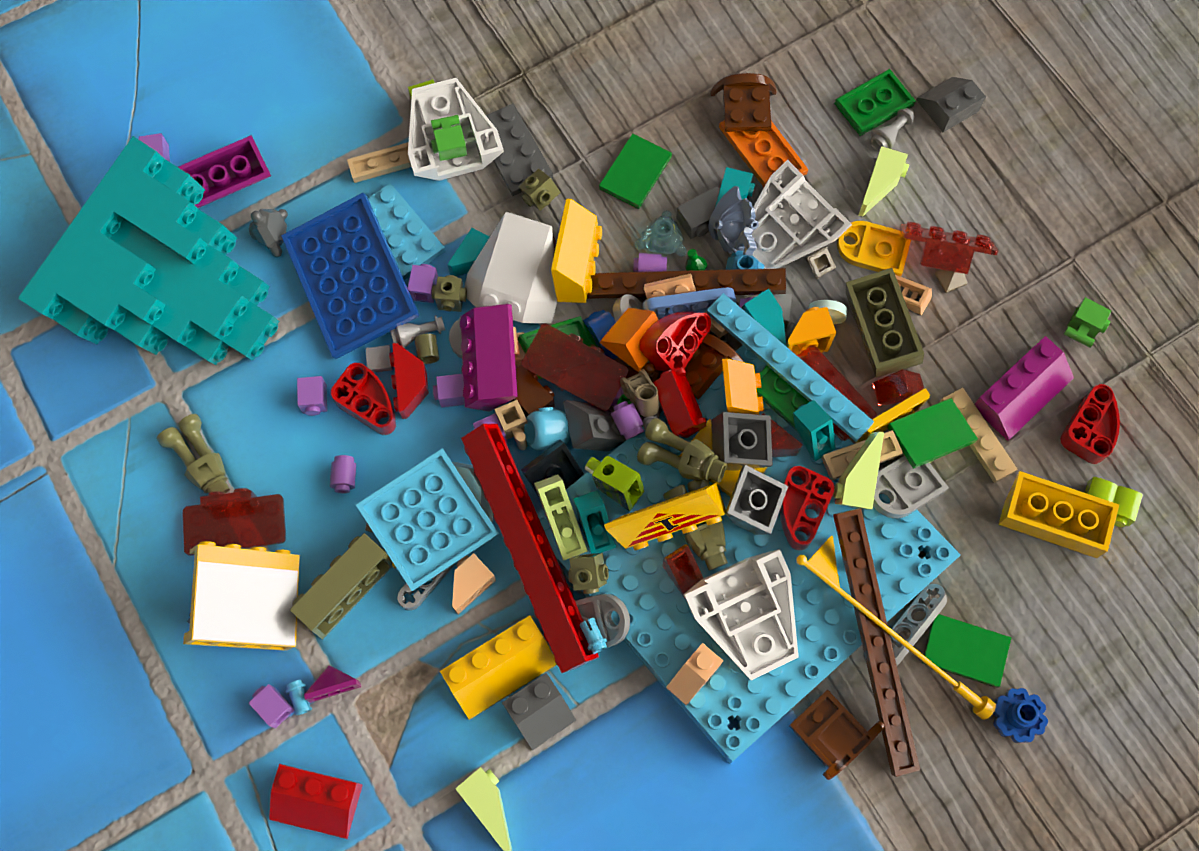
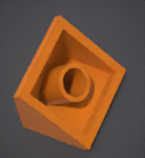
(626, 334)

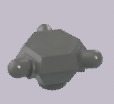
(268, 227)

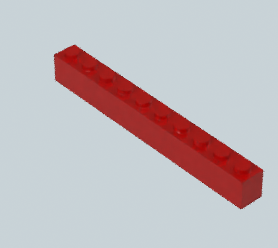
(528, 546)

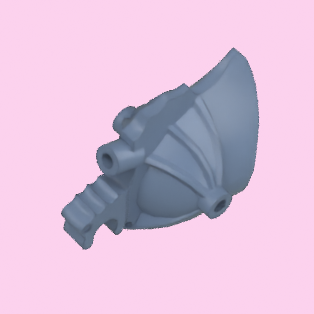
(734, 223)

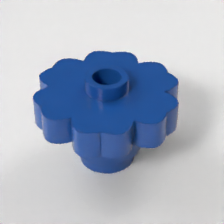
(1010, 721)

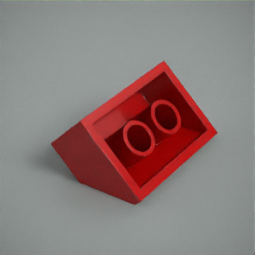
(313, 801)

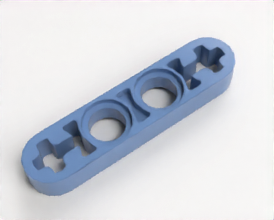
(690, 302)

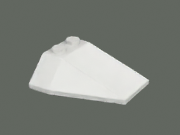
(441, 101)
(793, 219)
(516, 270)
(749, 612)

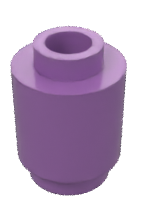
(650, 263)
(627, 420)
(343, 474)

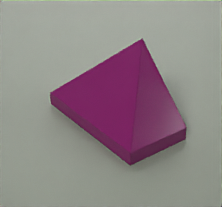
(331, 683)

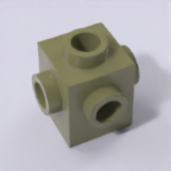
(538, 190)
(449, 293)
(588, 572)

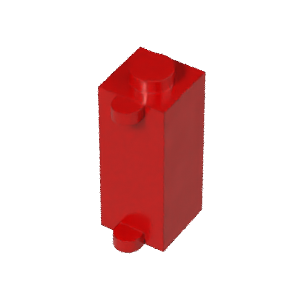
(679, 403)

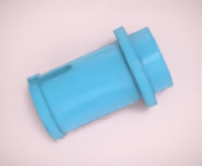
(593, 636)
(296, 692)

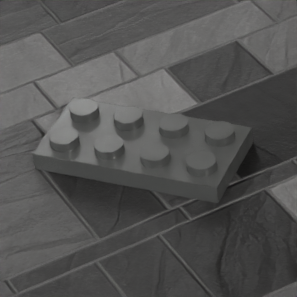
(520, 153)

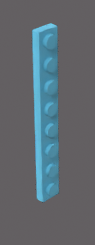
(789, 366)

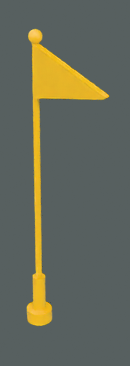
(825, 567)

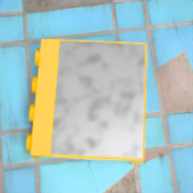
(243, 597)

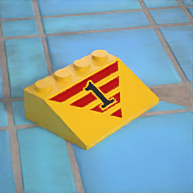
(668, 517)

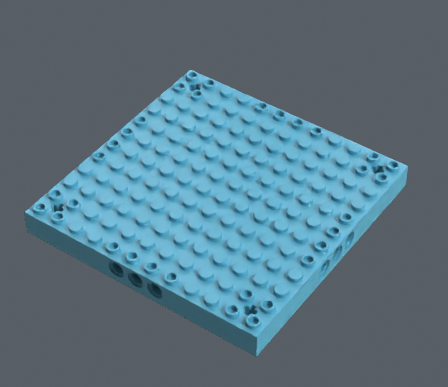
(826, 624)

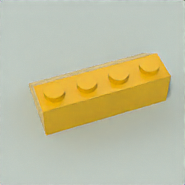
(575, 253)
(1059, 515)
(499, 667)

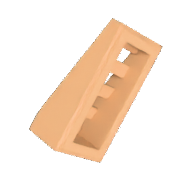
(918, 290)

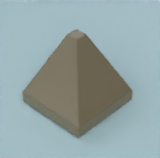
(820, 262)
(951, 280)

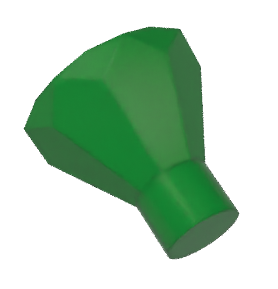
(695, 261)

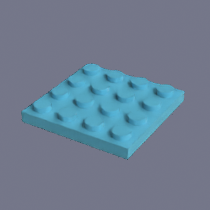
(404, 231)
(427, 519)

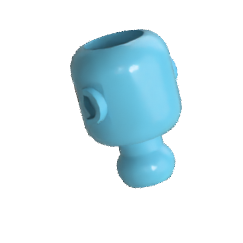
(546, 428)

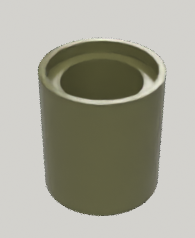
(427, 348)

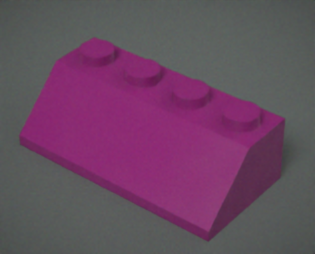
(227, 169)
(488, 357)
(1025, 388)

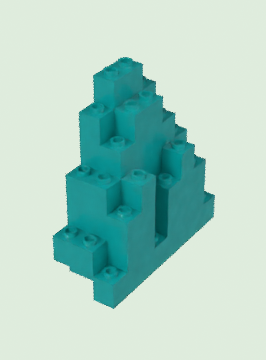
(151, 267)

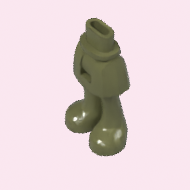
(697, 458)
(205, 472)
(706, 541)

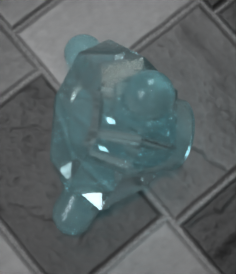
(662, 236)

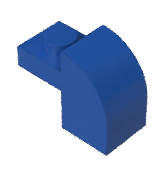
(598, 325)

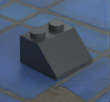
(952, 102)
(591, 427)
(742, 440)
(755, 501)
(539, 711)

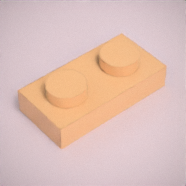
(670, 286)

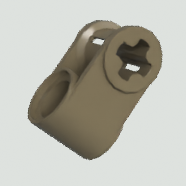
(642, 393)

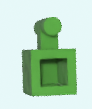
(449, 140)
(1087, 322)

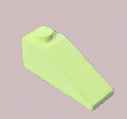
(885, 176)
(859, 480)
(560, 517)
(485, 801)

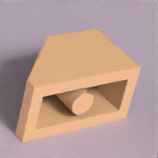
(470, 582)
(694, 674)

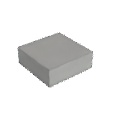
(378, 358)

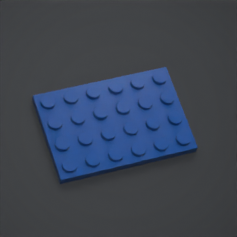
(350, 276)

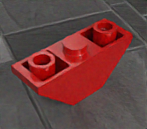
(409, 380)

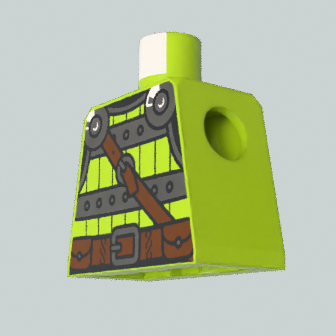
(616, 481)

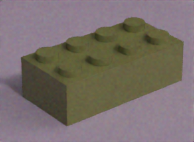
(884, 322)
(342, 585)

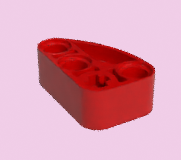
(674, 339)
(362, 392)
(1099, 432)
(804, 497)

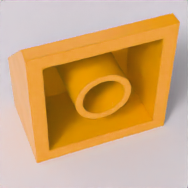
(812, 329)
(741, 387)

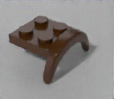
(746, 101)
(707, 363)
(833, 733)

